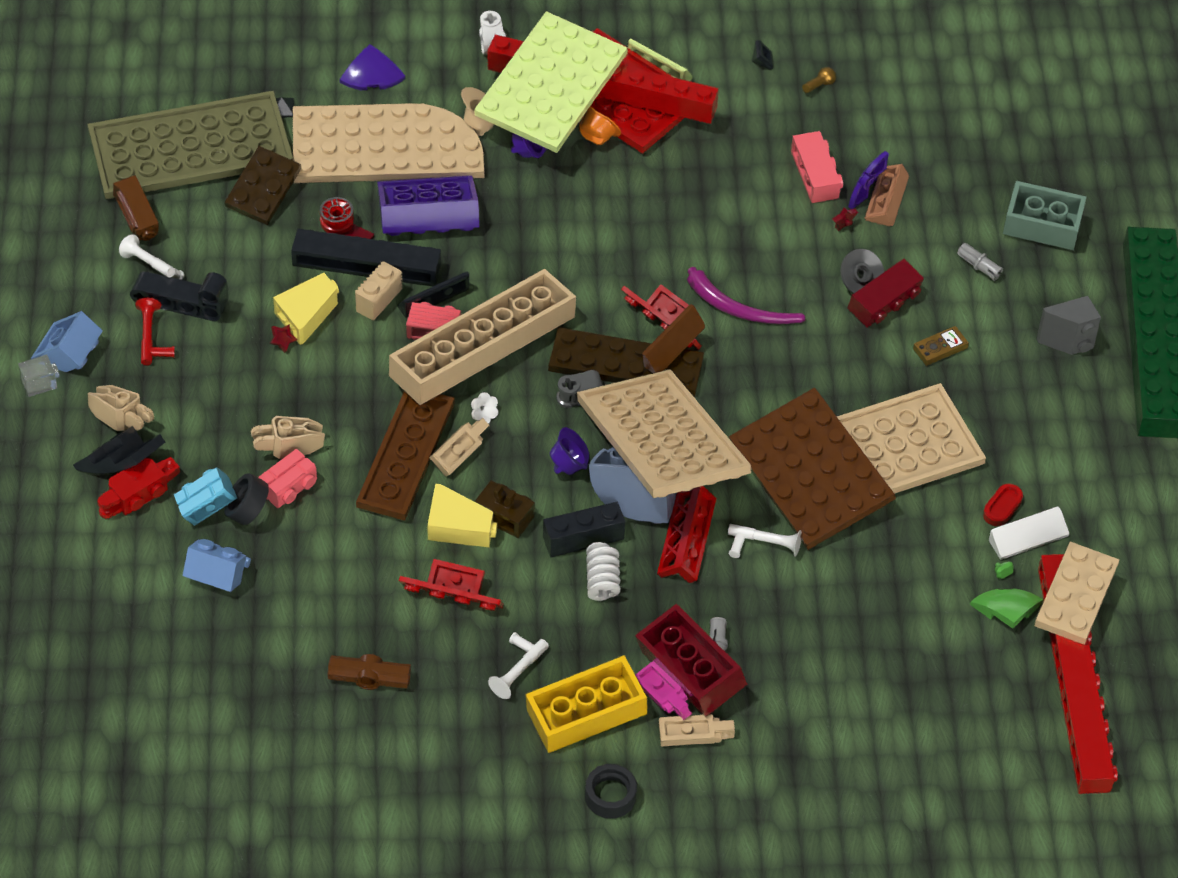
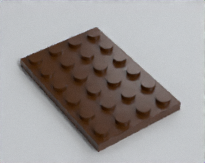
(812, 468)

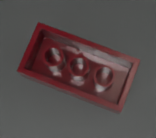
(691, 659)

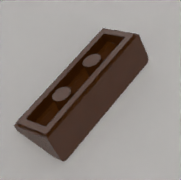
(673, 340)

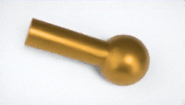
(825, 76)

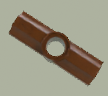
(369, 671)

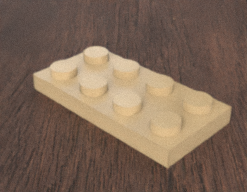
(1077, 593)

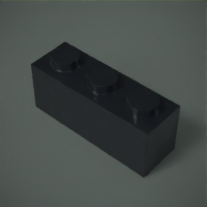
(582, 528)

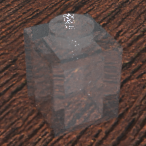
(38, 375)

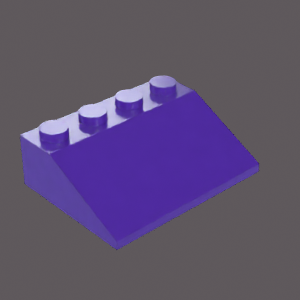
(428, 205)

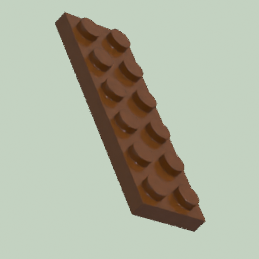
(404, 456)

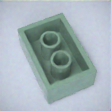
(1044, 215)

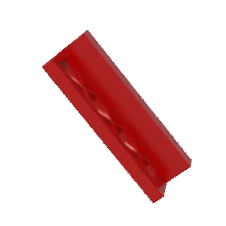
(692, 532)

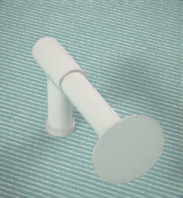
(130, 247)
(741, 532)
(501, 685)

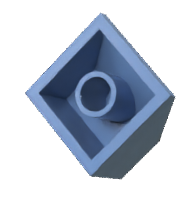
(69, 342)

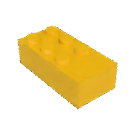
(586, 704)

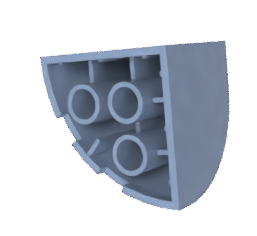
(617, 482)

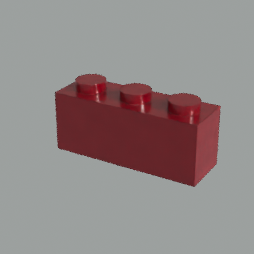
(886, 293)

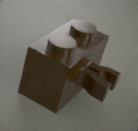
(510, 509)

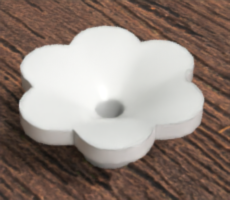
(484, 407)

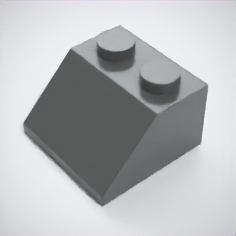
(1069, 326)

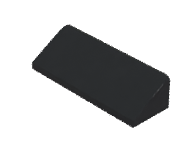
(437, 293)

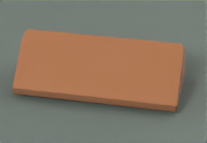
(887, 195)

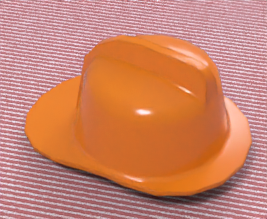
(597, 127)

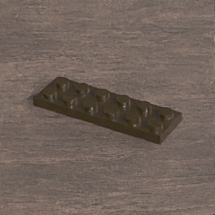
(616, 358)

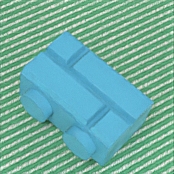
(205, 496)

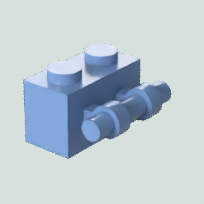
(215, 564)

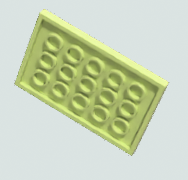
(551, 82)

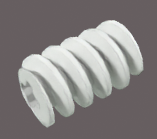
(602, 571)

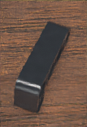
(184, 297)

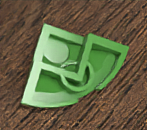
(1007, 605)

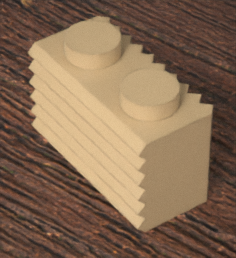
(378, 290)

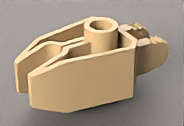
(119, 408)
(288, 434)

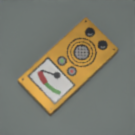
(940, 345)

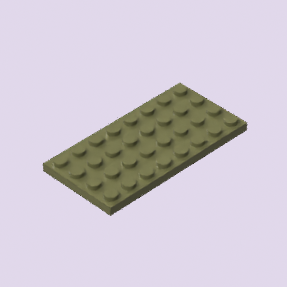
(187, 142)

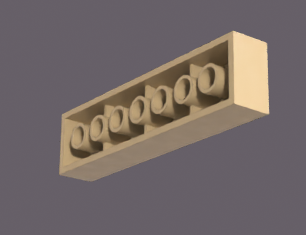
(482, 336)

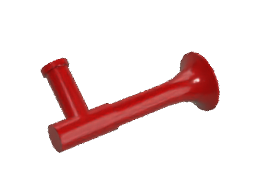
(148, 307)

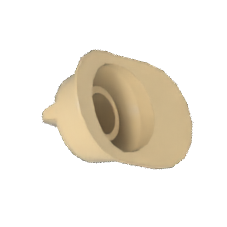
(471, 98)

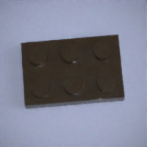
(263, 185)

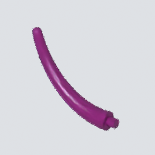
(706, 290)

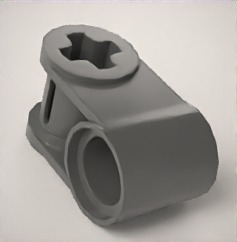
(576, 383)

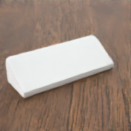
(1028, 533)

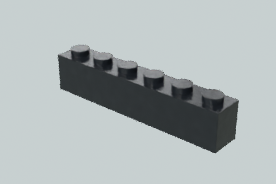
(362, 255)

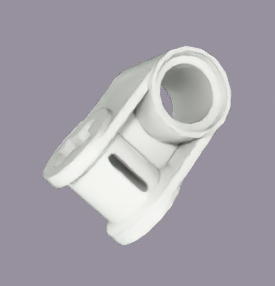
(490, 25)

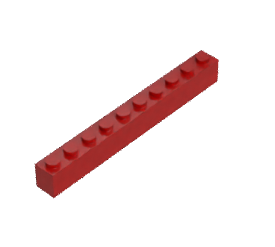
(633, 86)
(1080, 701)

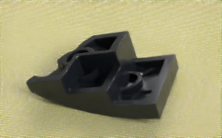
(119, 453)

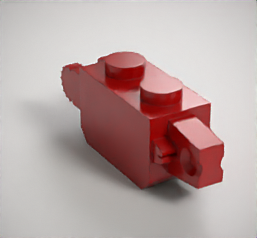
(137, 486)

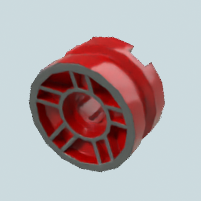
(336, 215)

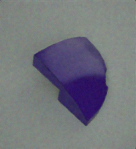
(372, 70)
(867, 178)

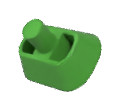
(1004, 569)

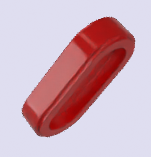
(1002, 504)

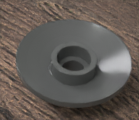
(865, 263)

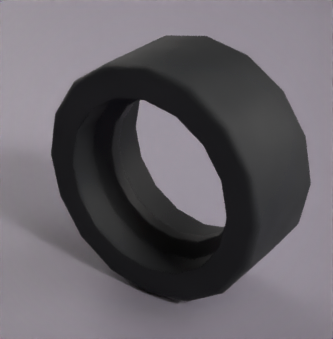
(250, 500)
(613, 773)

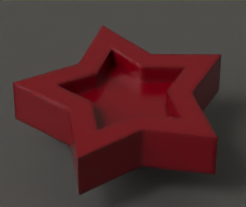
(845, 218)
(282, 337)

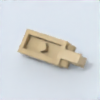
(459, 446)
(694, 730)

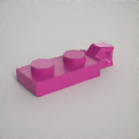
(663, 690)

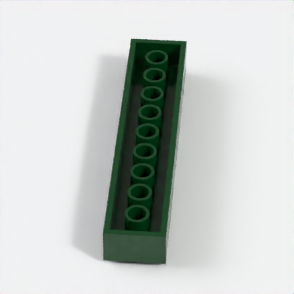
(1153, 327)

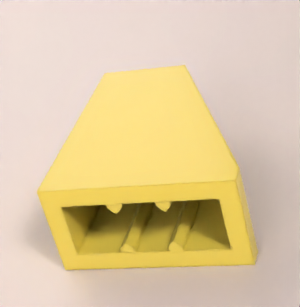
(306, 305)
(459, 519)

